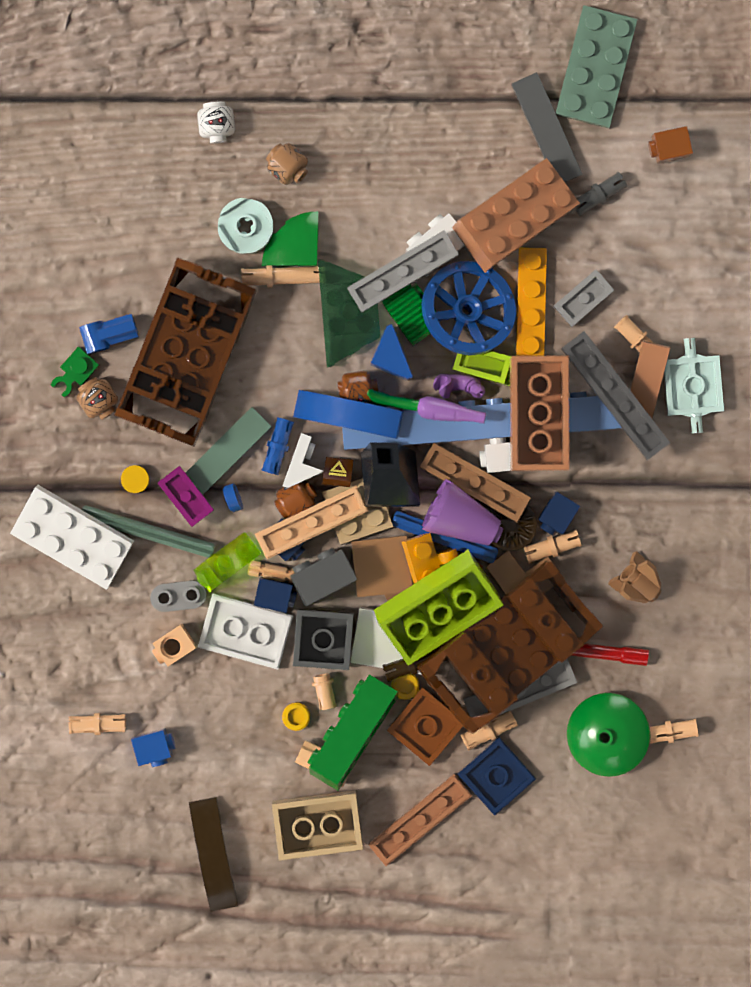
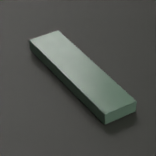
(228, 450)

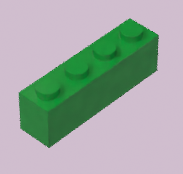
(353, 732)

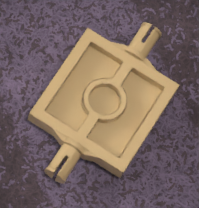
(367, 524)

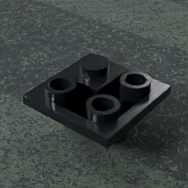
(390, 475)

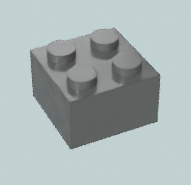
(323, 576)
(323, 639)

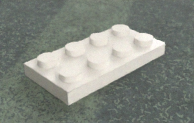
(72, 537)

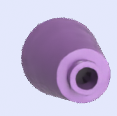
(461, 517)

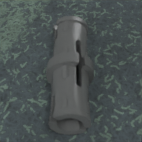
(600, 193)

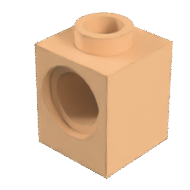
(186, 645)

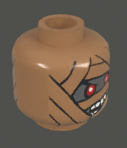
(287, 163)
(97, 398)

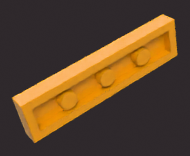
(531, 301)

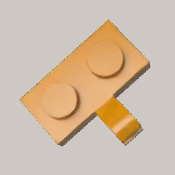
(422, 556)

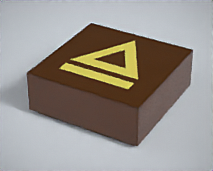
(338, 472)

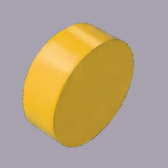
(135, 479)
(406, 686)
(296, 716)

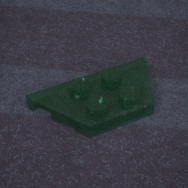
(344, 324)

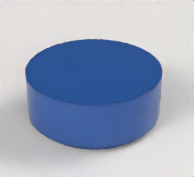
(233, 498)

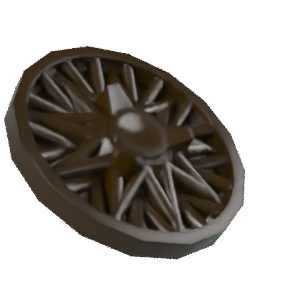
(516, 535)

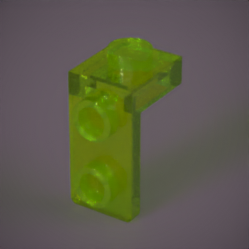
(226, 562)

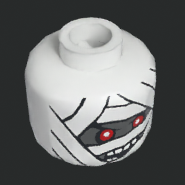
(216, 122)

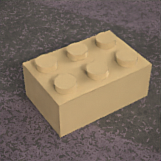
(317, 825)

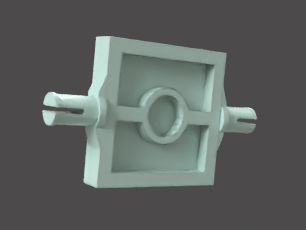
(693, 385)

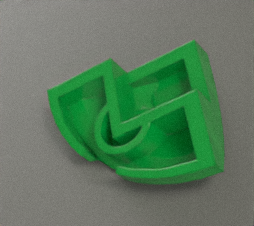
(294, 242)

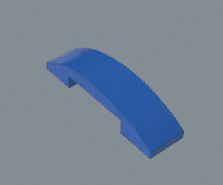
(348, 414)

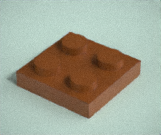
(425, 726)

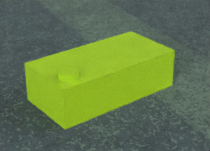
(438, 607)

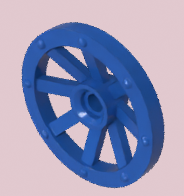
(472, 305)

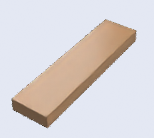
(311, 522)

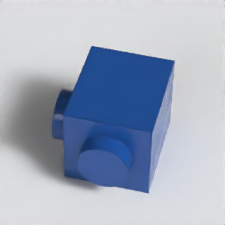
(153, 747)

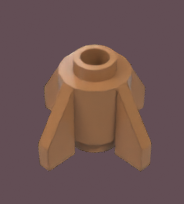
(638, 580)

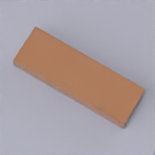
(649, 374)

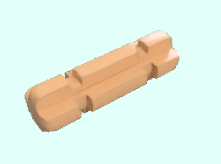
(270, 571)

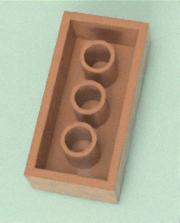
(515, 215)
(539, 413)

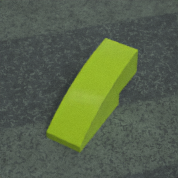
(487, 366)

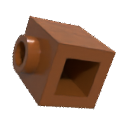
(670, 145)

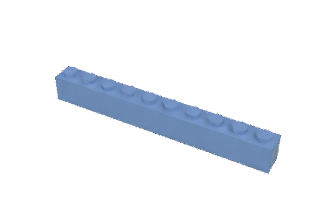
(584, 415)

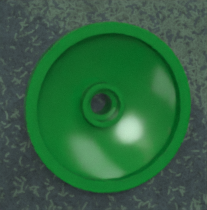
(622, 721)

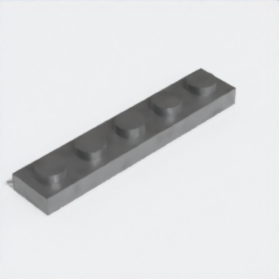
(615, 395)

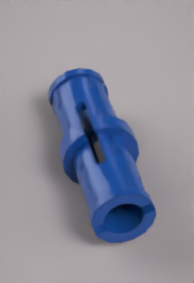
(277, 446)

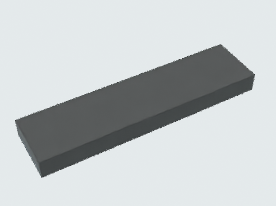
(546, 126)

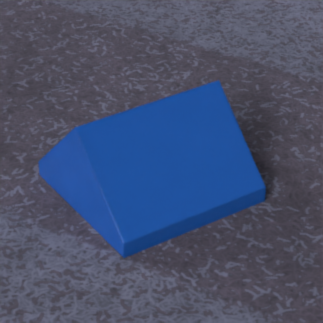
(390, 356)

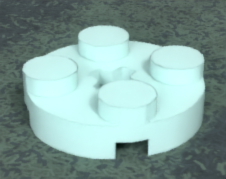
(248, 210)

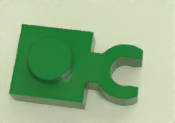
(78, 368)

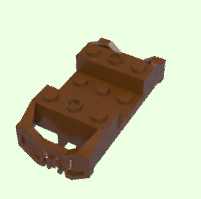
(185, 351)
(510, 647)

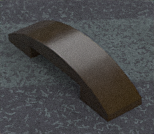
(212, 854)

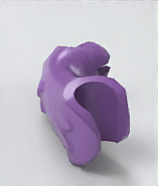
(450, 382)

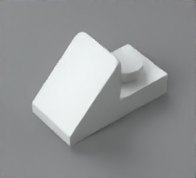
(297, 470)

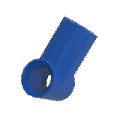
(101, 335)

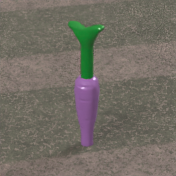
(428, 407)

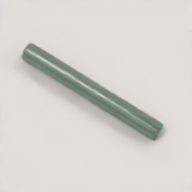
(152, 532)

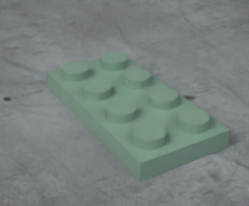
(596, 67)

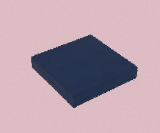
(496, 776)

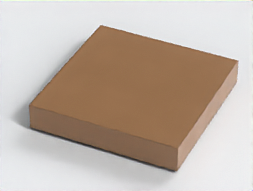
(380, 566)

